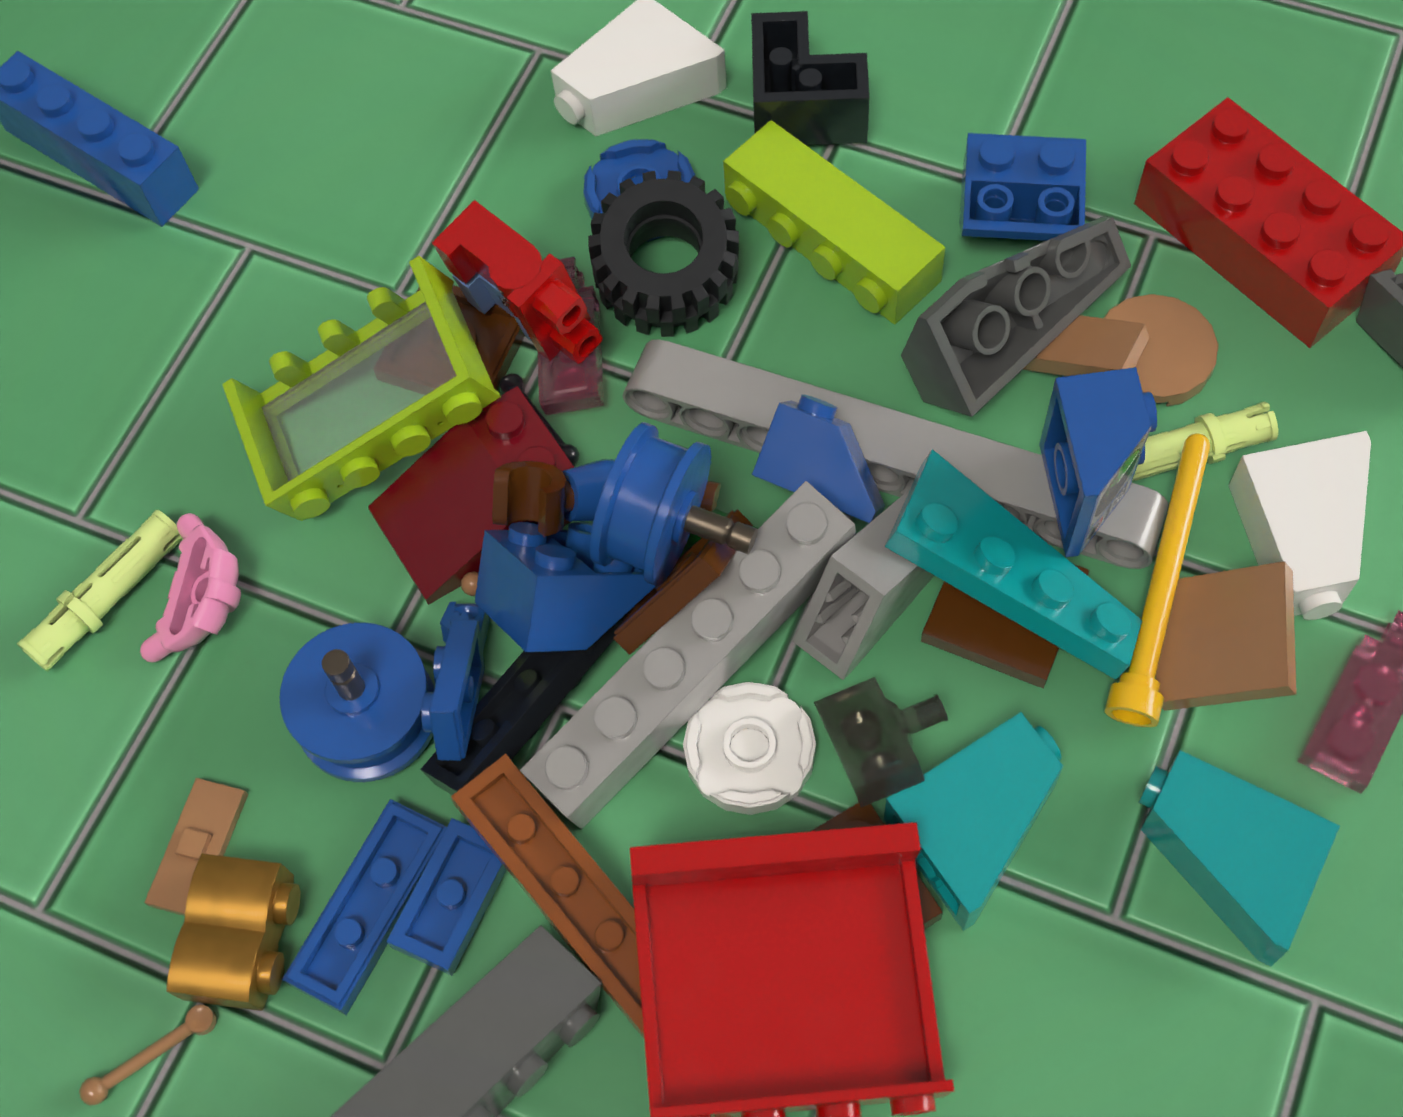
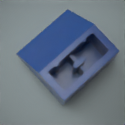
(1022, 186)
(549, 588)

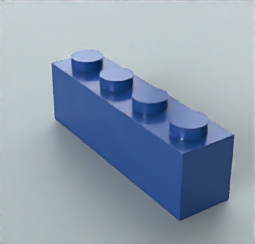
(93, 140)

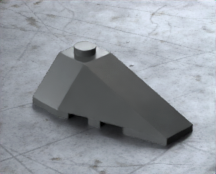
(1008, 314)

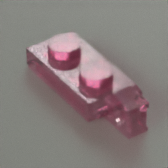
(562, 382)
(1360, 711)

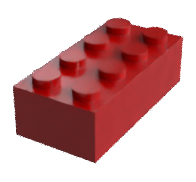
(1268, 220)

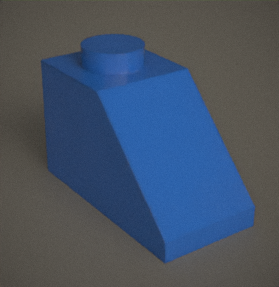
(818, 448)

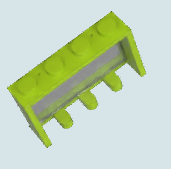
(363, 399)

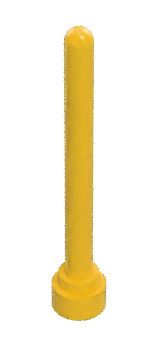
(1136, 695)

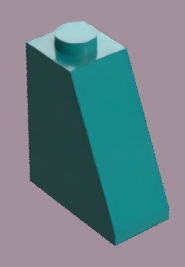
(978, 812)
(1238, 849)

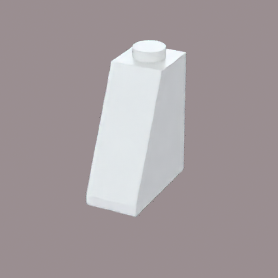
(637, 70)
(1309, 511)

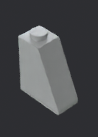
(859, 596)

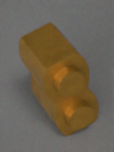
(233, 932)

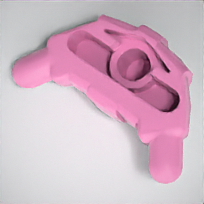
(199, 593)

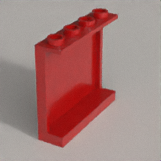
(786, 975)

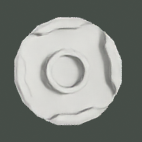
(749, 748)

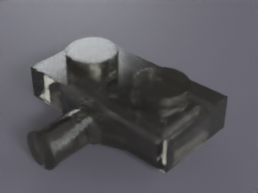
(876, 739)

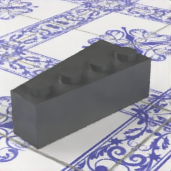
(490, 1040)

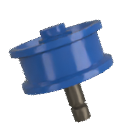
(655, 504)
(357, 701)

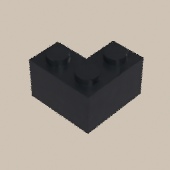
(806, 94)

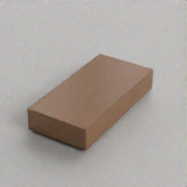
(1092, 347)

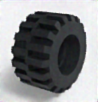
(658, 210)

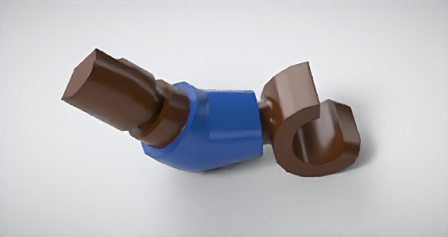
(549, 495)

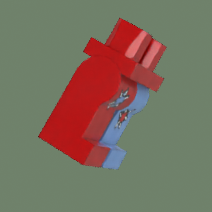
(506, 269)

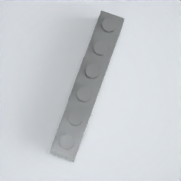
(689, 658)

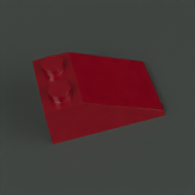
(446, 497)

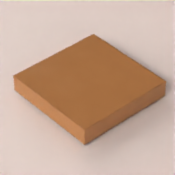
(1230, 638)

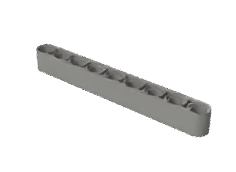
(740, 401)

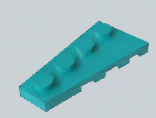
(1001, 562)

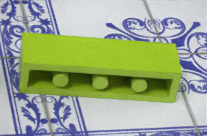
(833, 222)

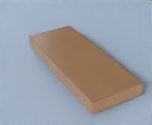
(202, 828)

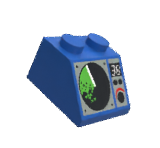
(1093, 447)

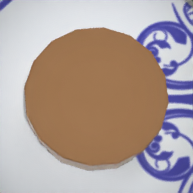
(1179, 349)

